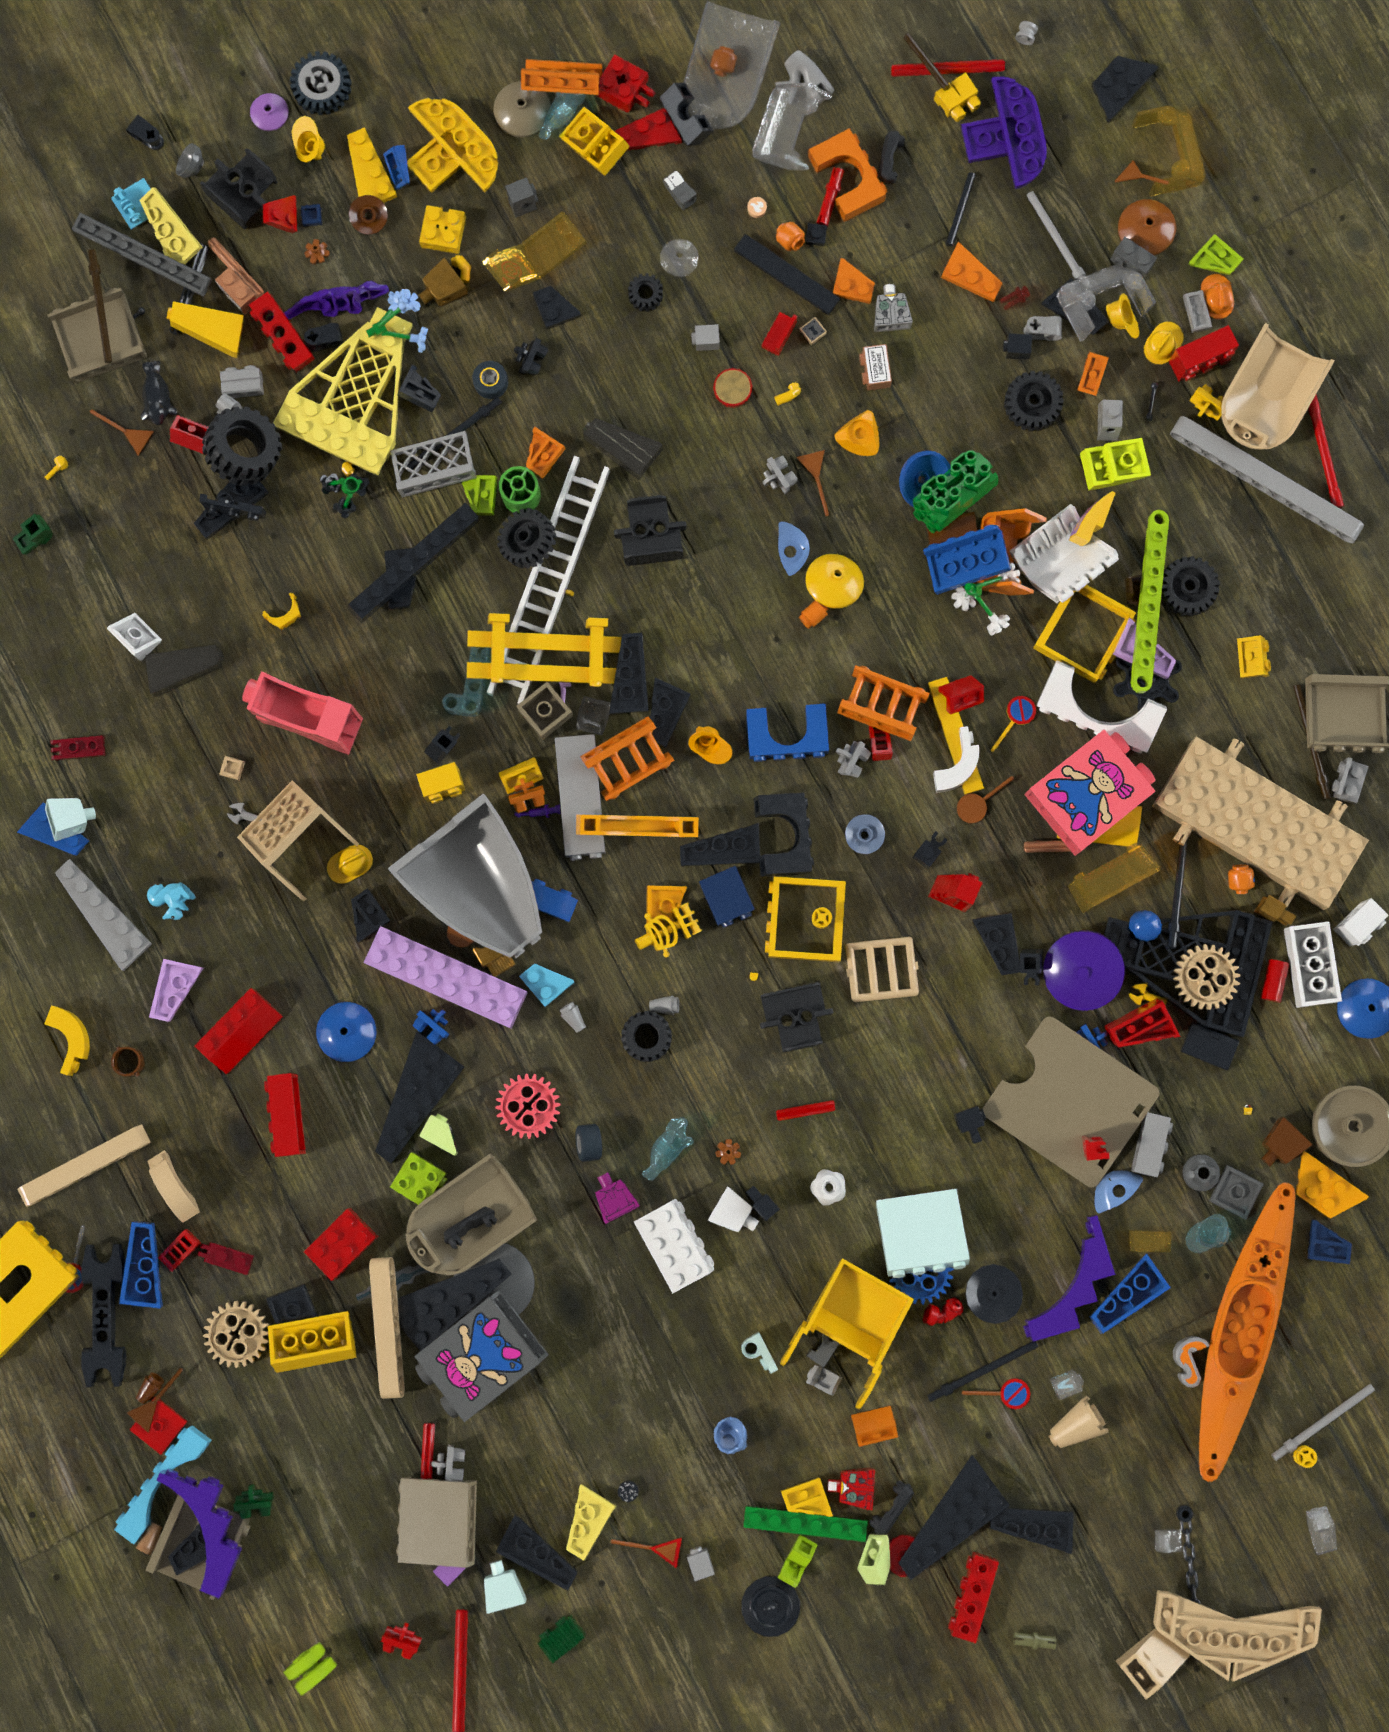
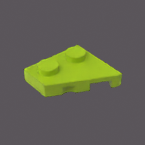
(1216, 257)
(481, 493)

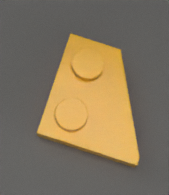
(807, 1498)

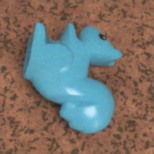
(173, 895)

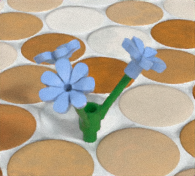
(400, 302)

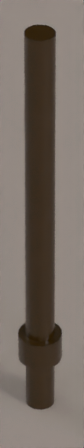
(95, 270)
(1321, 778)

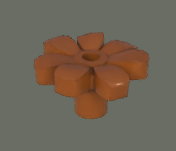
(316, 251)
(733, 1152)

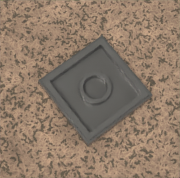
(1236, 1192)

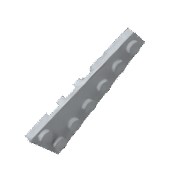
(112, 927)

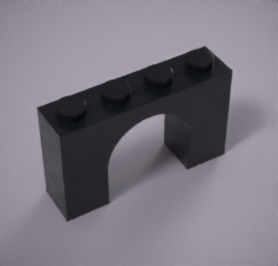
(793, 809)

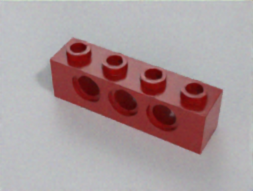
(267, 304)

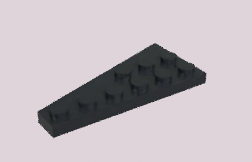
(421, 1086)
(960, 1513)

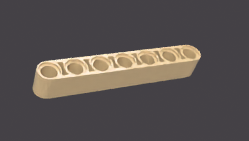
(84, 1165)
(387, 1327)

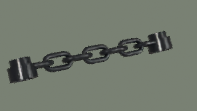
(1179, 1510)

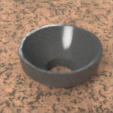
(189, 161)
(1191, 1168)

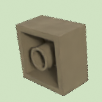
(544, 710)

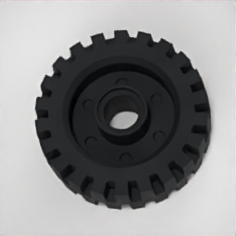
(1038, 387)
(526, 538)
(1203, 581)

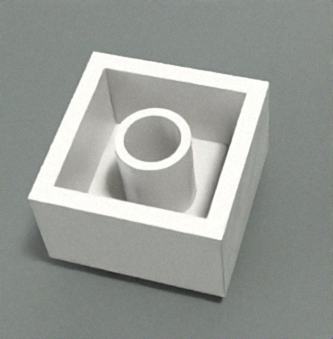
(1361, 922)

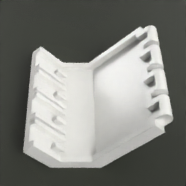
(1057, 564)

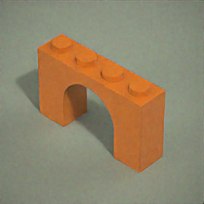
(846, 149)

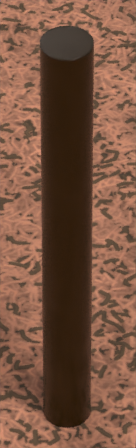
(926, 61)

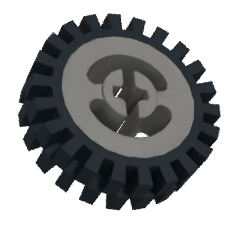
(311, 71)

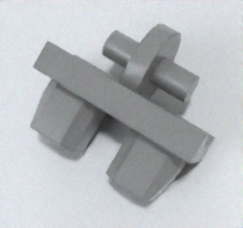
(784, 481)
(849, 757)
(453, 1454)

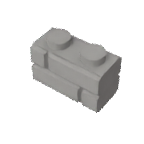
(242, 382)

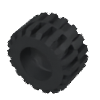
(638, 1020)

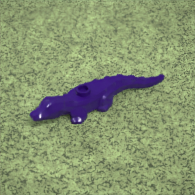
(337, 299)

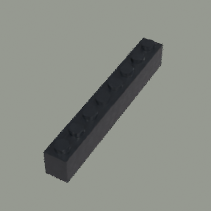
(413, 563)

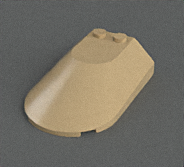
(1271, 392)

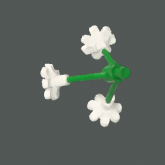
(973, 591)

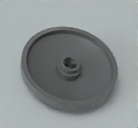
(520, 1285)

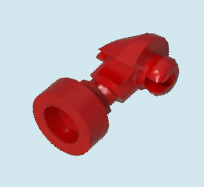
(950, 1310)

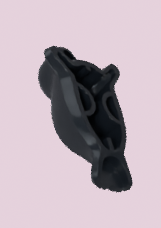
(155, 395)

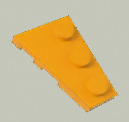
(662, 901)

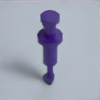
(541, 811)

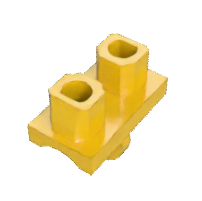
(1206, 402)

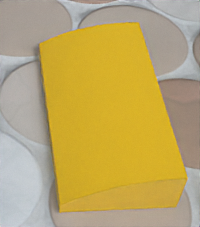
(1124, 832)

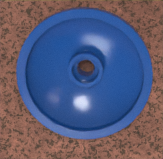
(920, 464)
(1354, 1010)
(360, 1032)

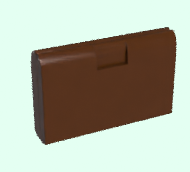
(957, 528)

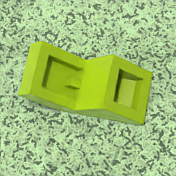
(797, 1561)

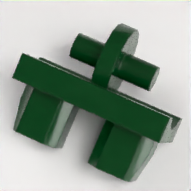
(253, 1500)

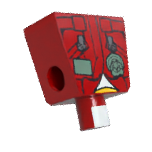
(855, 1487)

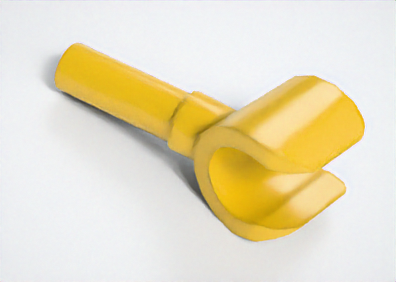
(61, 464)
(347, 468)

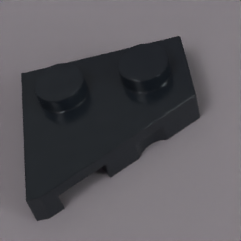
(554, 307)
(419, 391)
(367, 915)

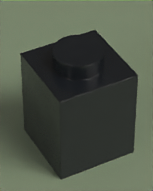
(1018, 346)

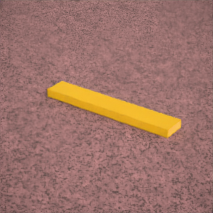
(951, 724)

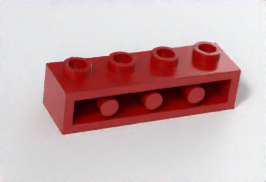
(974, 1597)

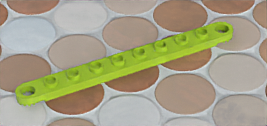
(1149, 601)

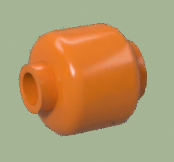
(790, 236)
(1241, 878)

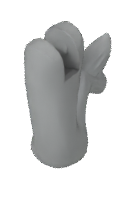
(800, 64)

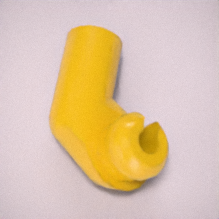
(793, 392)

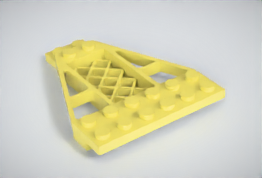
(330, 429)

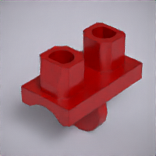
(402, 1639)

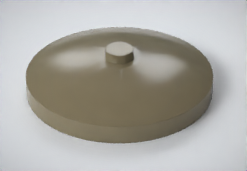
(1352, 1126)

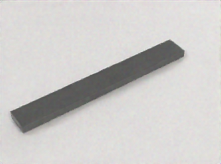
(142, 254)

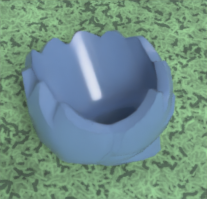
(730, 1435)

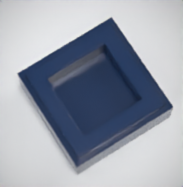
(311, 215)

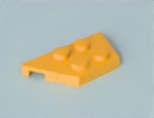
(1325, 1188)

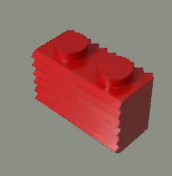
(188, 433)

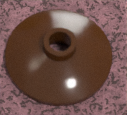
(367, 204)

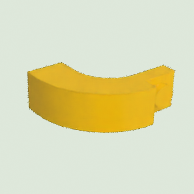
(76, 1036)

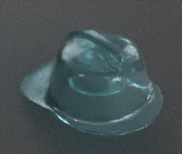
(1208, 1234)

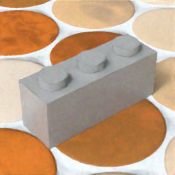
(1151, 1145)

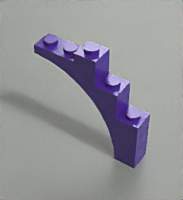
(202, 1498)

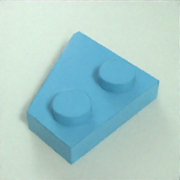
(545, 983)

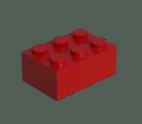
(1204, 354)
(341, 1244)

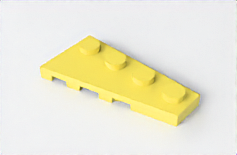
(169, 228)

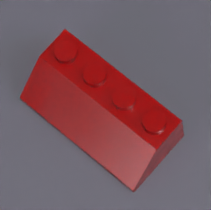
(238, 1031)

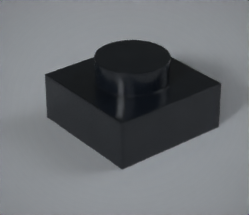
(816, 234)

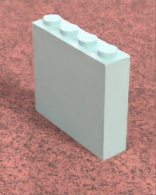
(922, 1233)

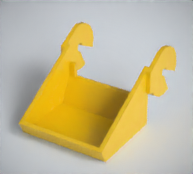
(857, 1314)

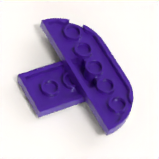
(1012, 134)

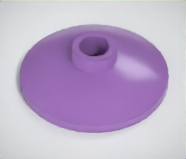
(270, 119)

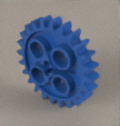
(918, 1291)

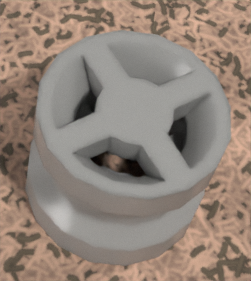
(1026, 33)

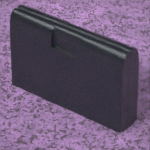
(1209, 1046)

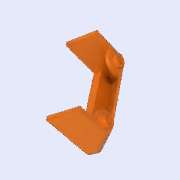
(1014, 526)

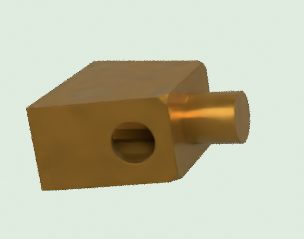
(442, 285)

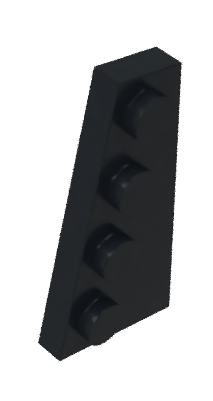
(630, 679)
(1044, 1527)
(532, 1552)

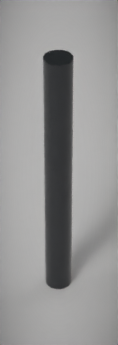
(960, 209)

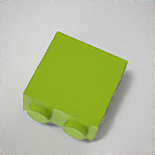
(418, 1179)

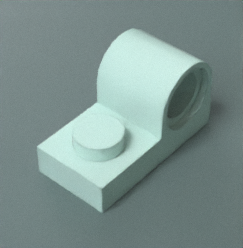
(767, 1360)

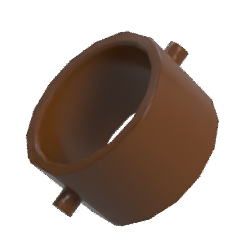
(114, 1061)

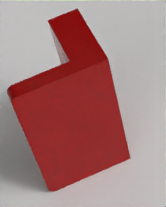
(779, 333)
(962, 694)

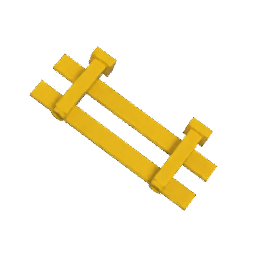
(499, 639)

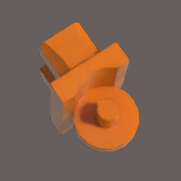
(518, 799)

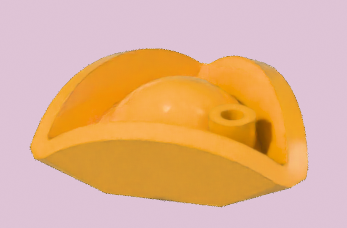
(860, 435)

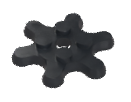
(1159, 688)

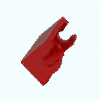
(1092, 1148)

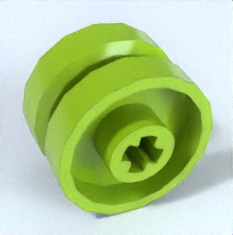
(311, 1670)

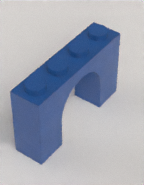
(763, 746)

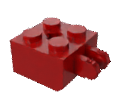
(632, 81)

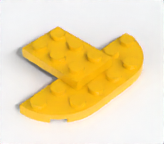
(455, 145)

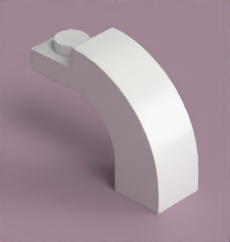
(954, 777)

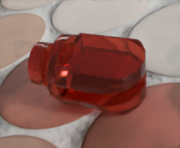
(1020, 293)

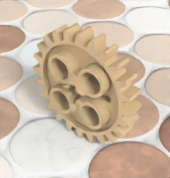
(1191, 987)
(252, 1343)

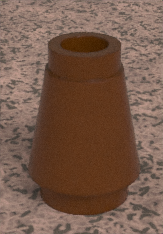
(149, 1387)

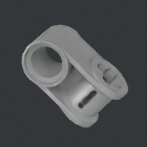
(1045, 328)

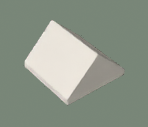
(135, 635)

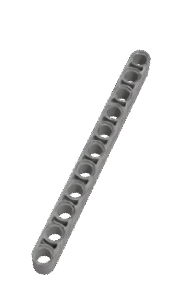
(1267, 479)

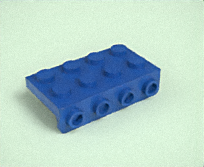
(967, 558)

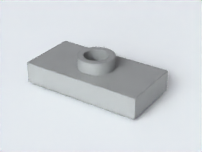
(1197, 311)

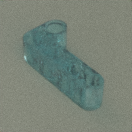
(469, 696)

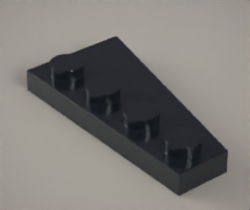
(250, 494)
(724, 849)

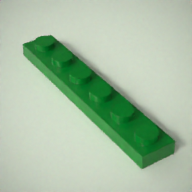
(805, 1524)

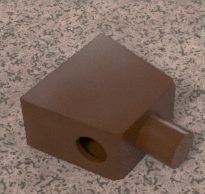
(1283, 1143)

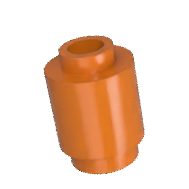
(813, 614)

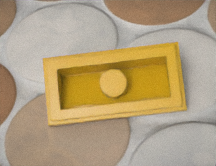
(528, 770)

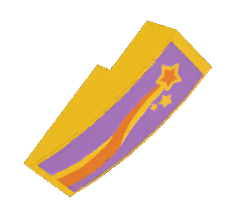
(1092, 520)

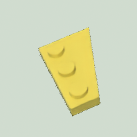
(589, 1520)

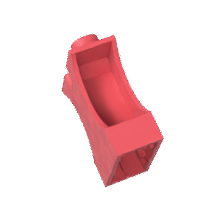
(303, 712)

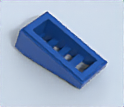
(397, 165)

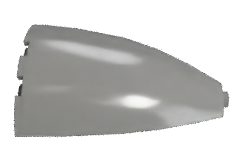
(475, 880)

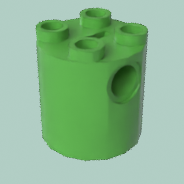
(519, 489)

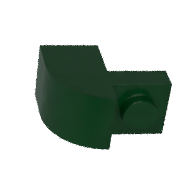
(34, 533)

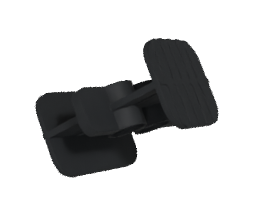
(231, 196)
(652, 545)
(793, 1003)

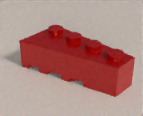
(956, 890)

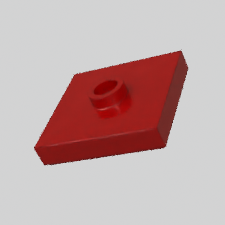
(164, 1427)

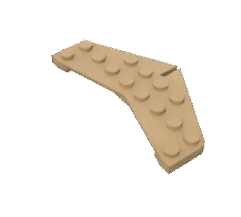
(1247, 1641)

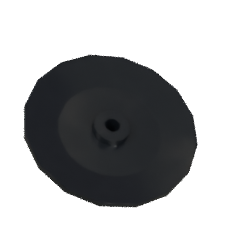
(994, 1294)
(770, 1606)

